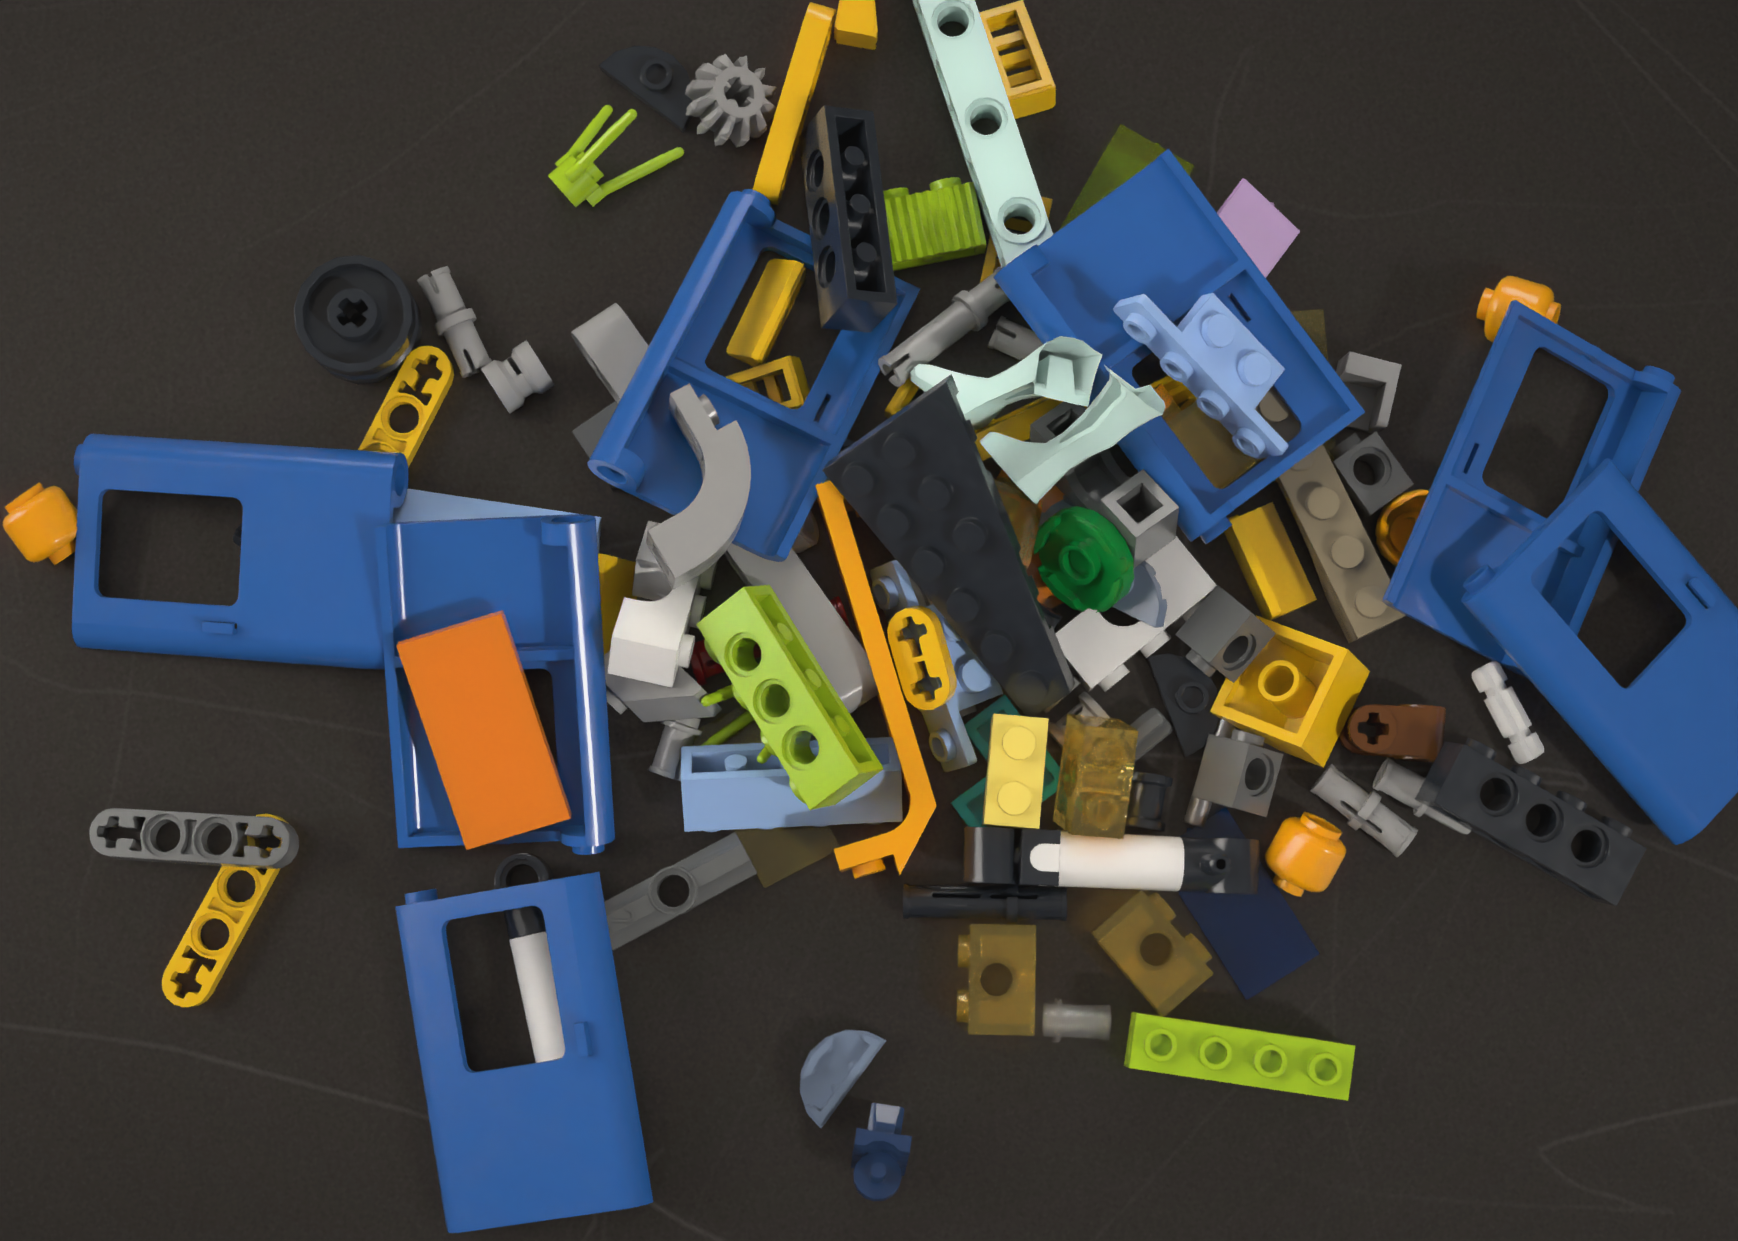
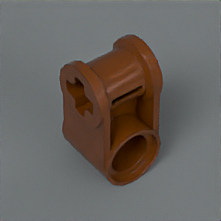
(1402, 731)

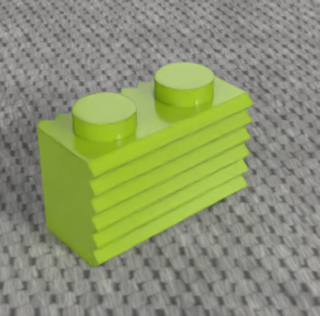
(934, 223)

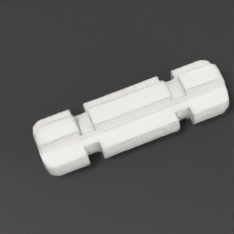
(1507, 712)

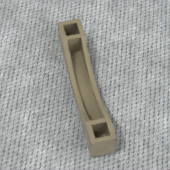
(1333, 533)

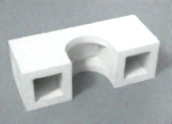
(654, 634)
(1099, 649)

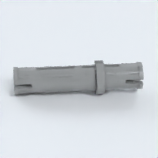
(966, 313)

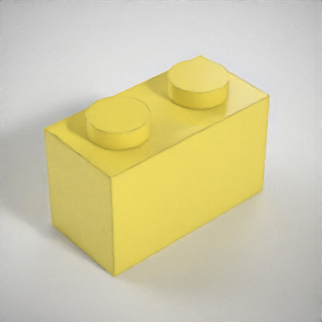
(1015, 771)

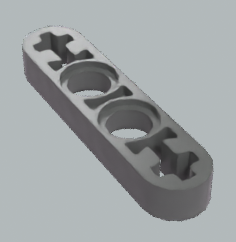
(193, 840)

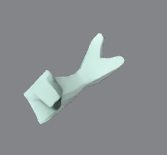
(1056, 370)
(1105, 422)

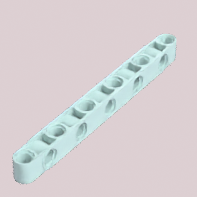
(974, 92)

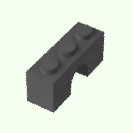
(1132, 504)

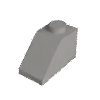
(658, 702)

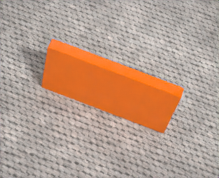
(484, 729)

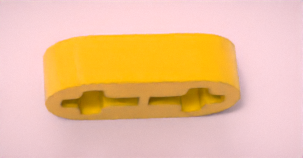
(909, 661)

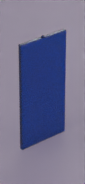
(1250, 933)

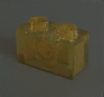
(1095, 776)
(1121, 939)
(1014, 1009)

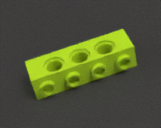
(815, 707)
(1239, 1056)

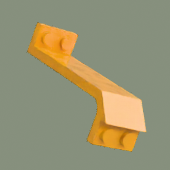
(867, 855)

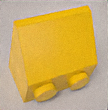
(1294, 694)

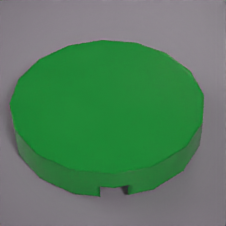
(1084, 559)

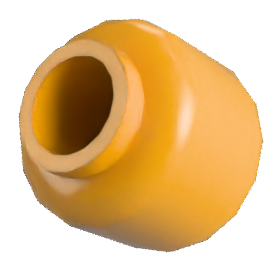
(1531, 294)
(42, 524)
(1305, 854)

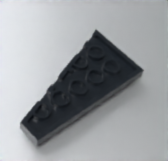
(946, 525)

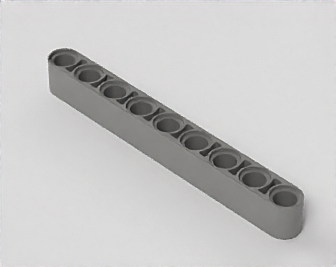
(614, 353)

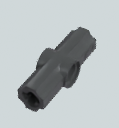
(707, 874)

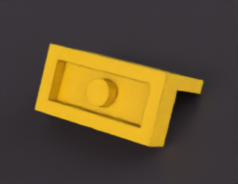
(1269, 562)

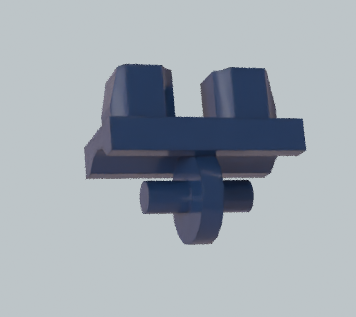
(880, 1153)

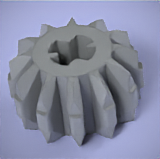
(730, 100)

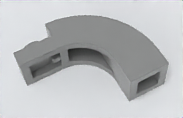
(706, 528)

